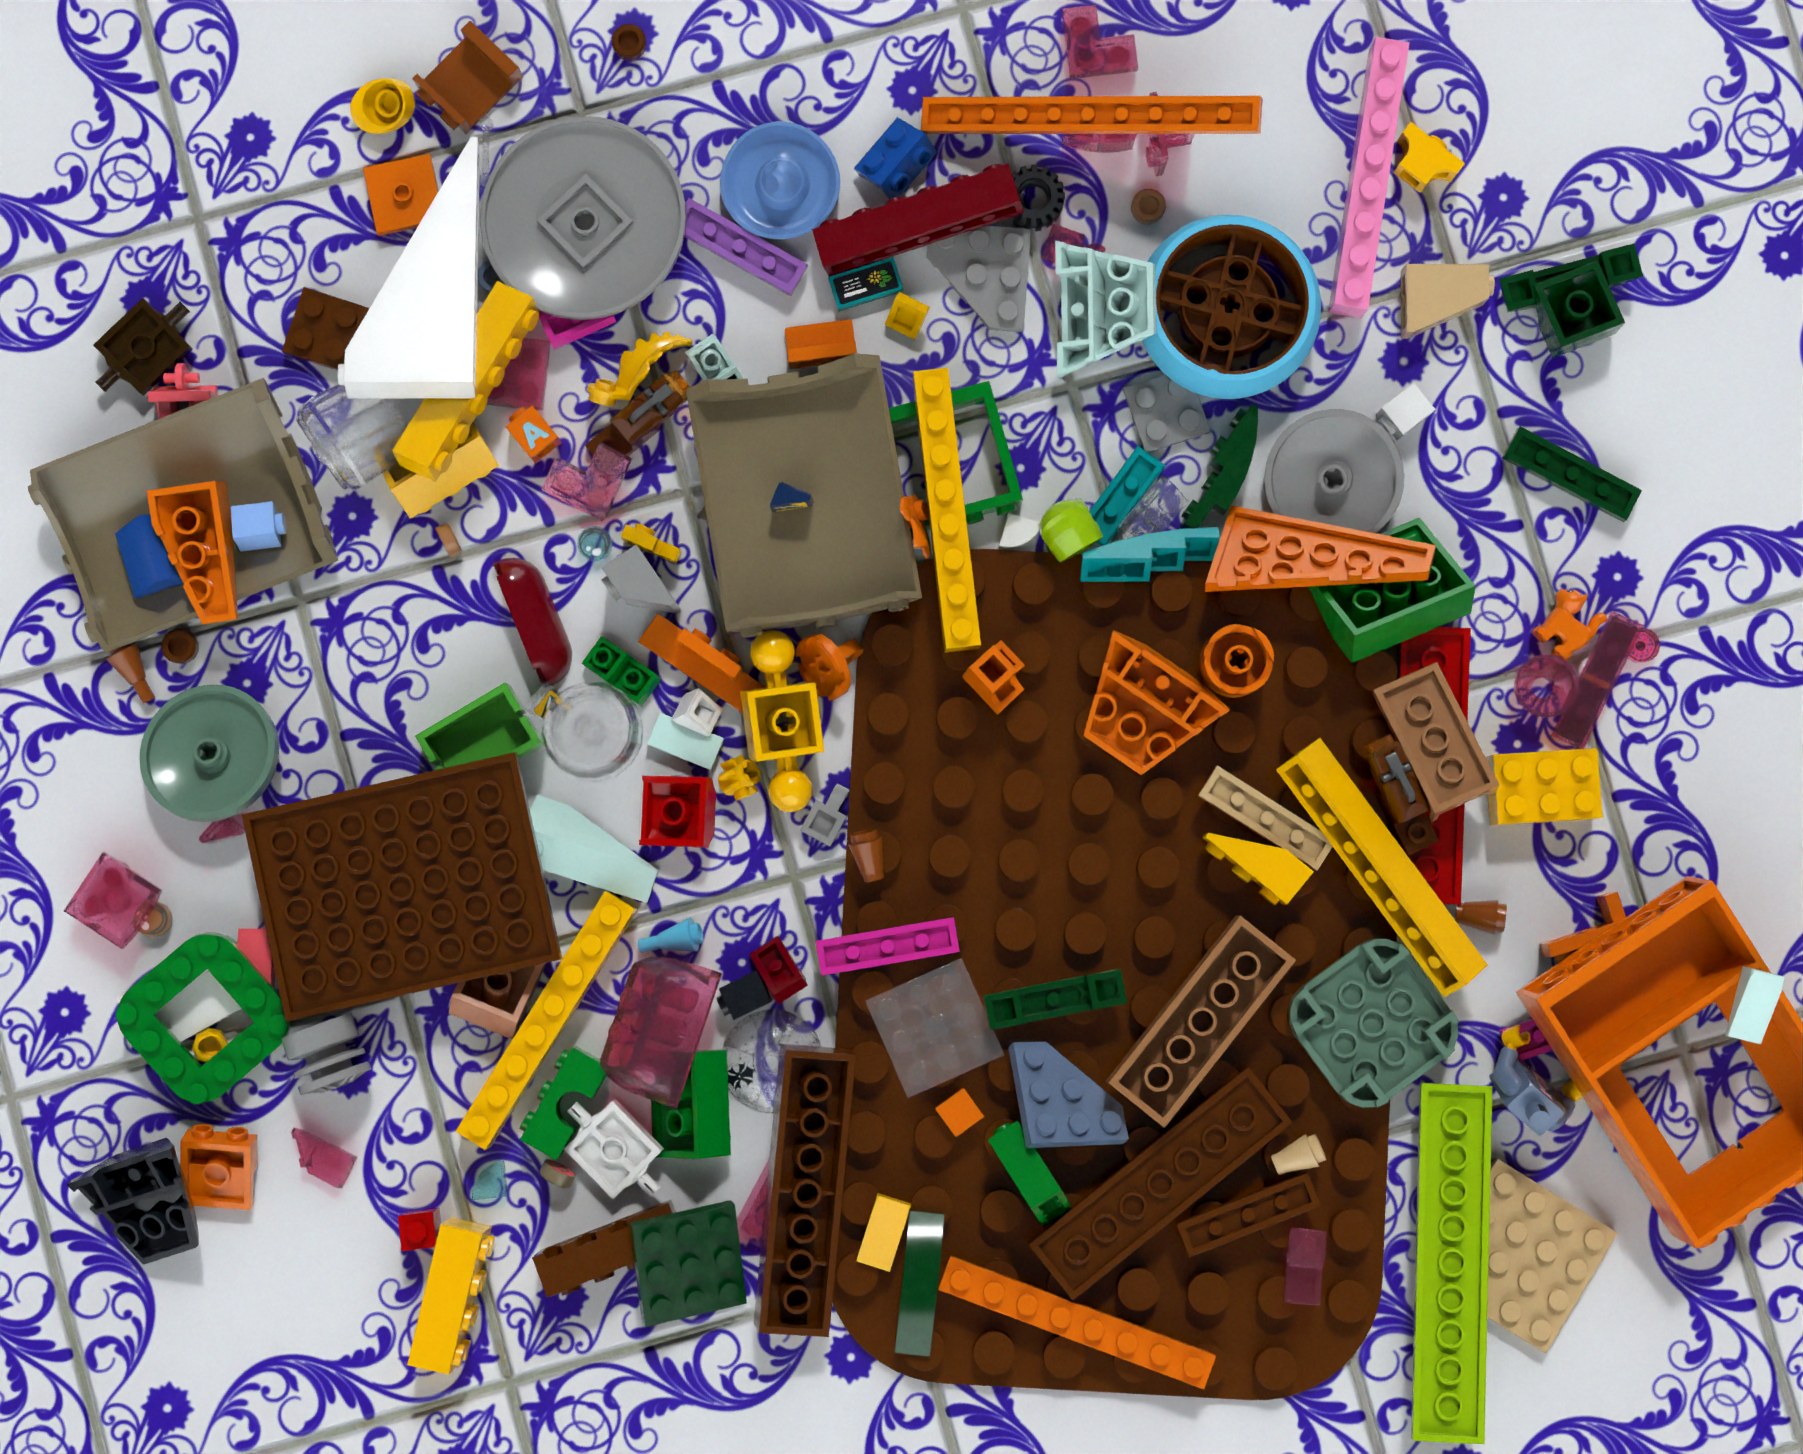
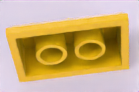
(418, 494)

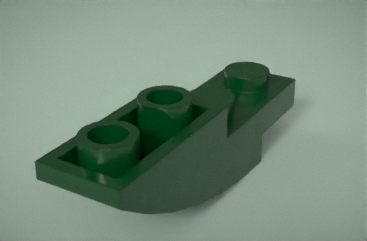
(1232, 461)

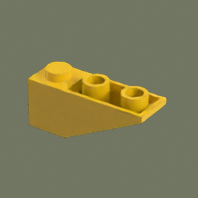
(1269, 866)

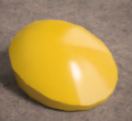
(382, 105)

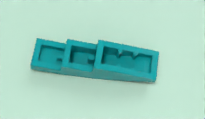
(1138, 556)

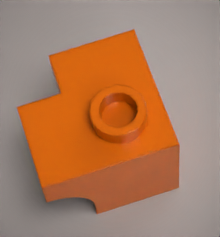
(995, 676)

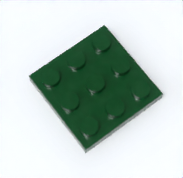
(688, 1263)

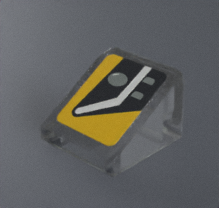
(540, 701)

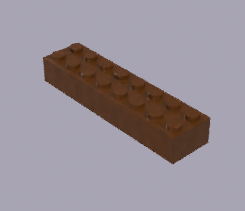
(804, 1190)

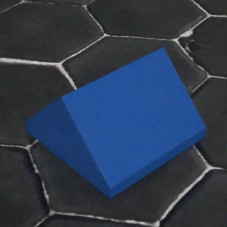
(145, 558)

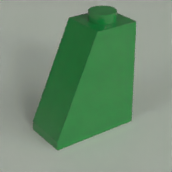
(1029, 1173)

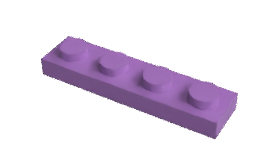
(743, 248)

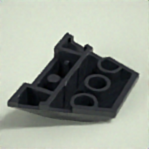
(144, 1200)

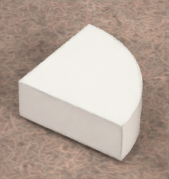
(1018, 531)

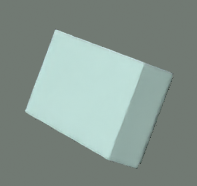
(684, 742)

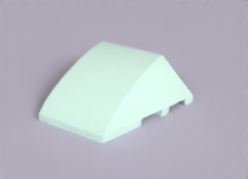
(1104, 304)

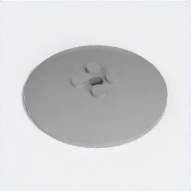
(574, 171)

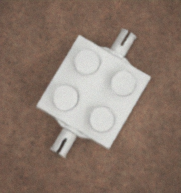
(614, 1148)

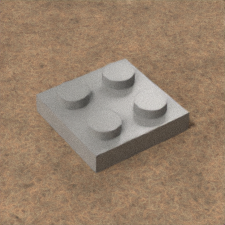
(1165, 413)

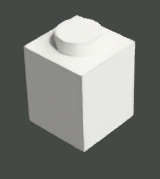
(1404, 412)

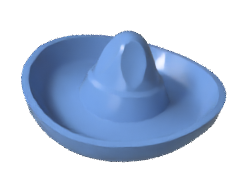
(780, 180)

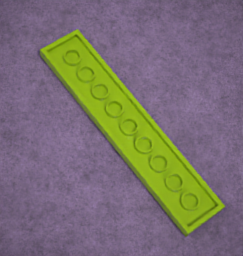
(1451, 1263)

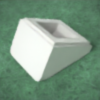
(697, 712)

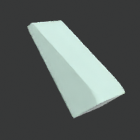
(1754, 1004)

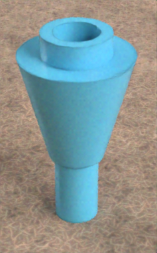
(680, 937)

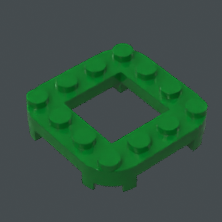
(162, 1048)

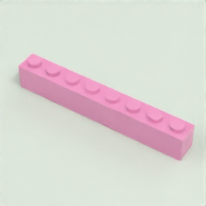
(1368, 177)

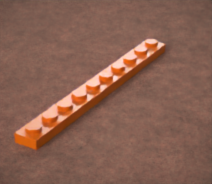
(1092, 115)

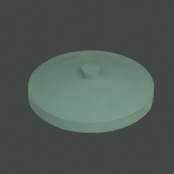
(209, 753)

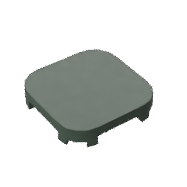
(1372, 1022)

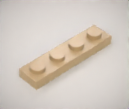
(1265, 817)

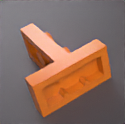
(1565, 946)

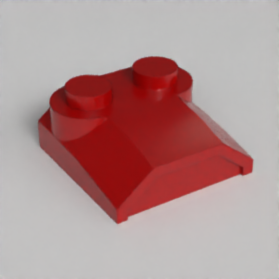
(678, 811)

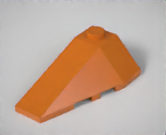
(199, 543)

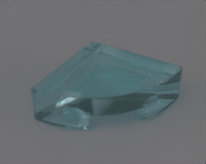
(491, 1182)

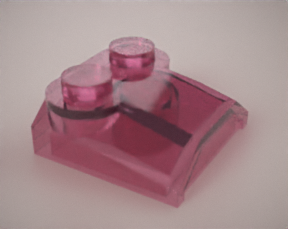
(114, 900)

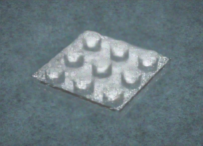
(934, 1027)

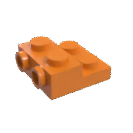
(219, 1166)

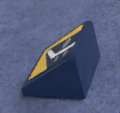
(790, 498)

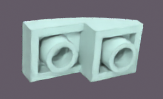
(712, 360)

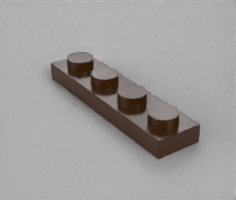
(1248, 1214)

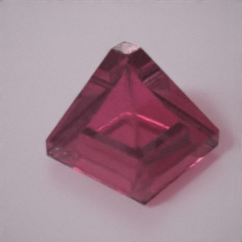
(221, 831)

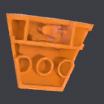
(1146, 705)

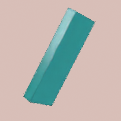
(1125, 492)

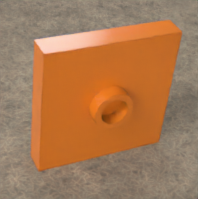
(401, 192)

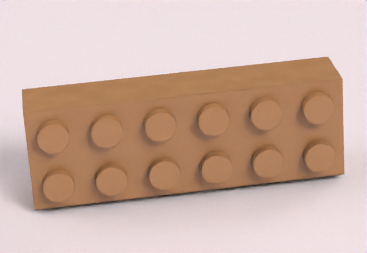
(1200, 1020)

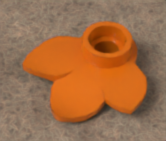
(916, 513)

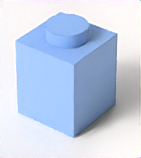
(257, 526)

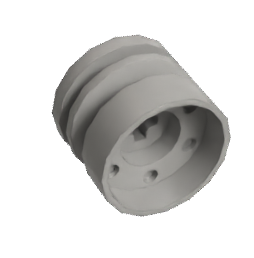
(326, 1054)

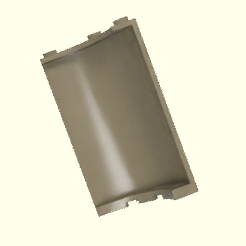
(828, 439)
(106, 487)

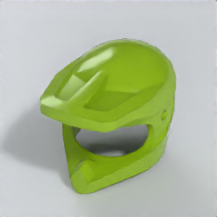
(1069, 528)

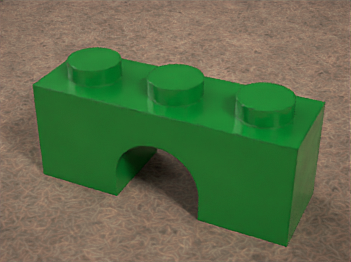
(546, 1127)

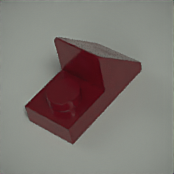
(778, 969)

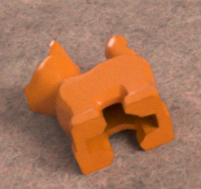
(1562, 625)

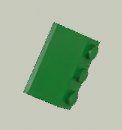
(701, 1121)

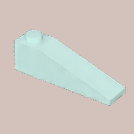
(586, 853)

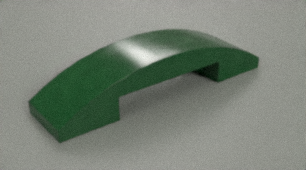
(1618, 265)
(1054, 999)
(919, 1283)

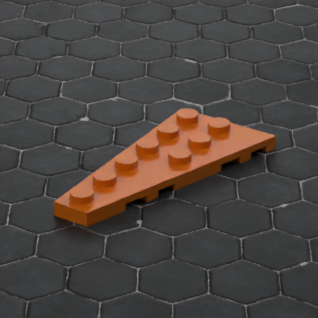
(1287, 552)

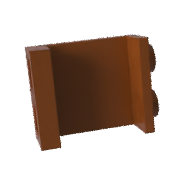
(468, 80)

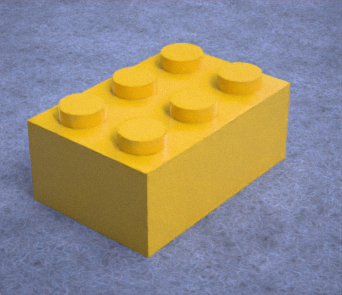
(1545, 787)

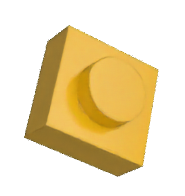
(907, 315)

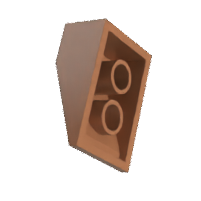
(497, 1000)

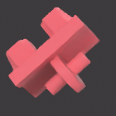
(167, 397)

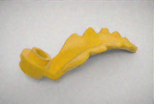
(634, 368)

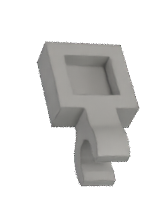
(825, 819)

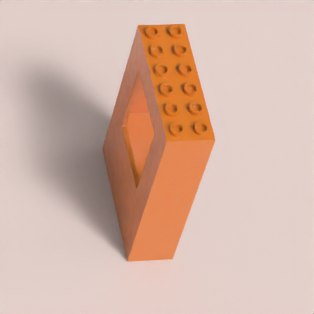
(1634, 990)

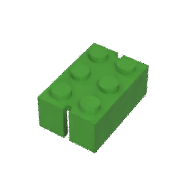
(481, 731)

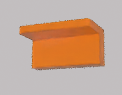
(819, 343)

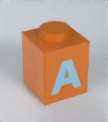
(532, 433)

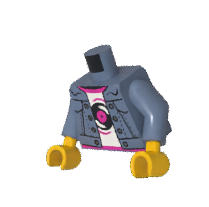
(1527, 1092)

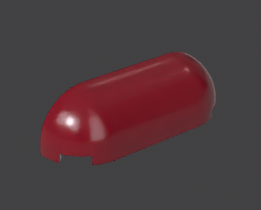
(535, 618)

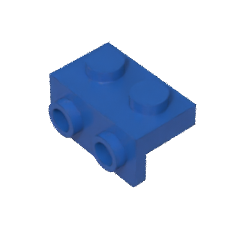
(896, 158)

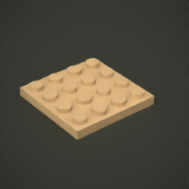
(1537, 1256)

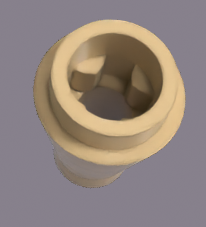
(1299, 1155)

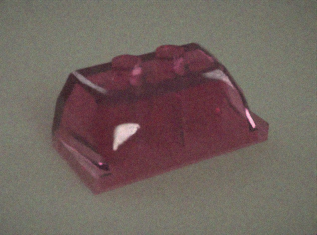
(658, 1027)

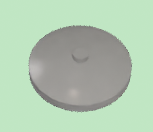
(1335, 471)

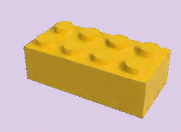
(450, 1295)

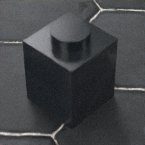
(743, 995)

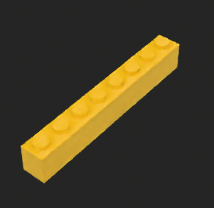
(946, 510)
(1382, 868)
(546, 1020)

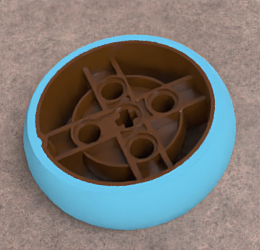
(1289, 322)

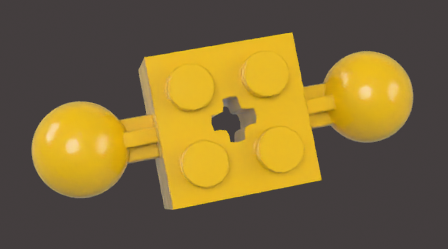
(802, 735)

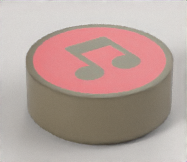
(557, 1173)

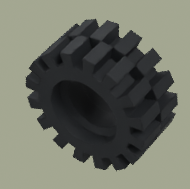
(1054, 193)

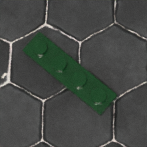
(1571, 474)

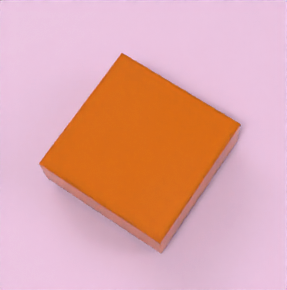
(959, 1112)

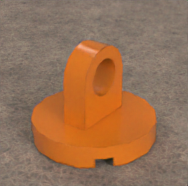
(827, 664)

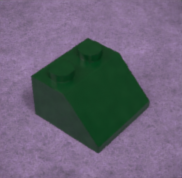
(1576, 309)

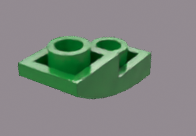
(621, 670)

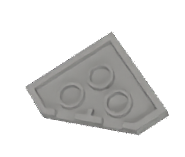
(988, 272)

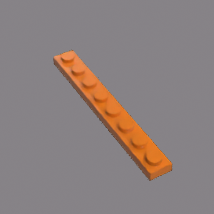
(1077, 1322)

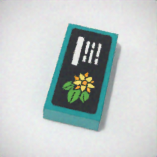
(865, 284)

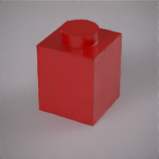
(419, 1228)

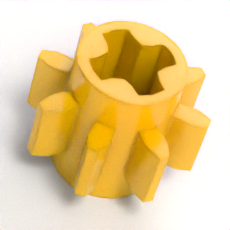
(739, 777)

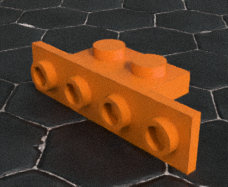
(699, 660)

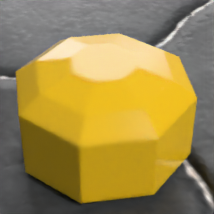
(208, 1043)

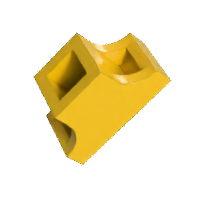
(1425, 159)

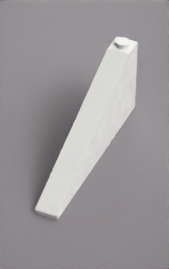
(424, 319)

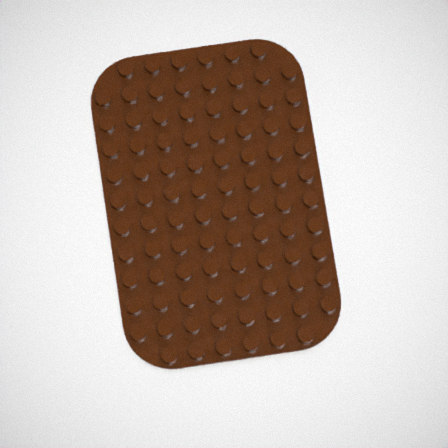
(1086, 869)

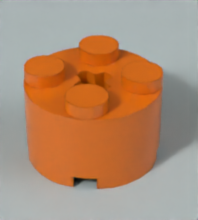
(1254, 670)

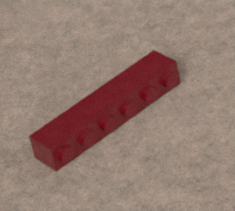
(918, 219)

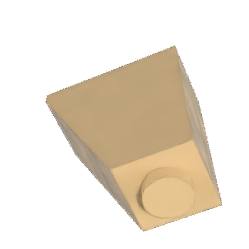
(1441, 293)

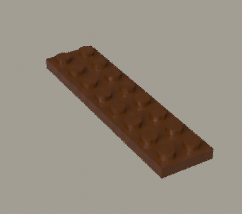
(1160, 1183)

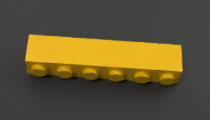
(445, 422)

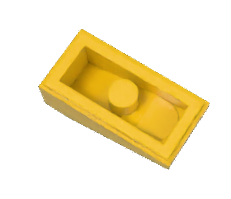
(883, 1232)

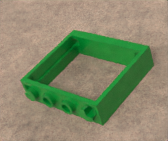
(964, 398)

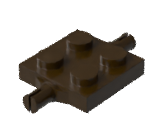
(142, 347)

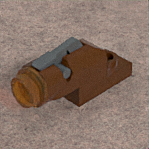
(643, 415)
(1400, 795)

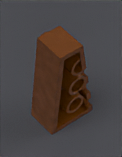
(591, 1254)

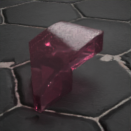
(323, 1158)

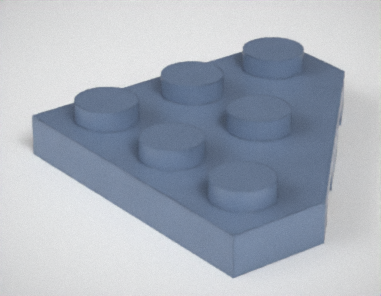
(1060, 1102)

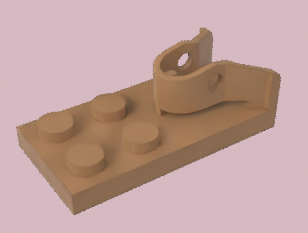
(1436, 739)

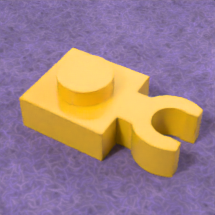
(645, 540)

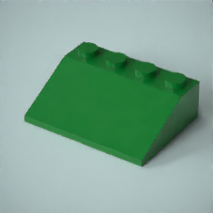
(1384, 614)

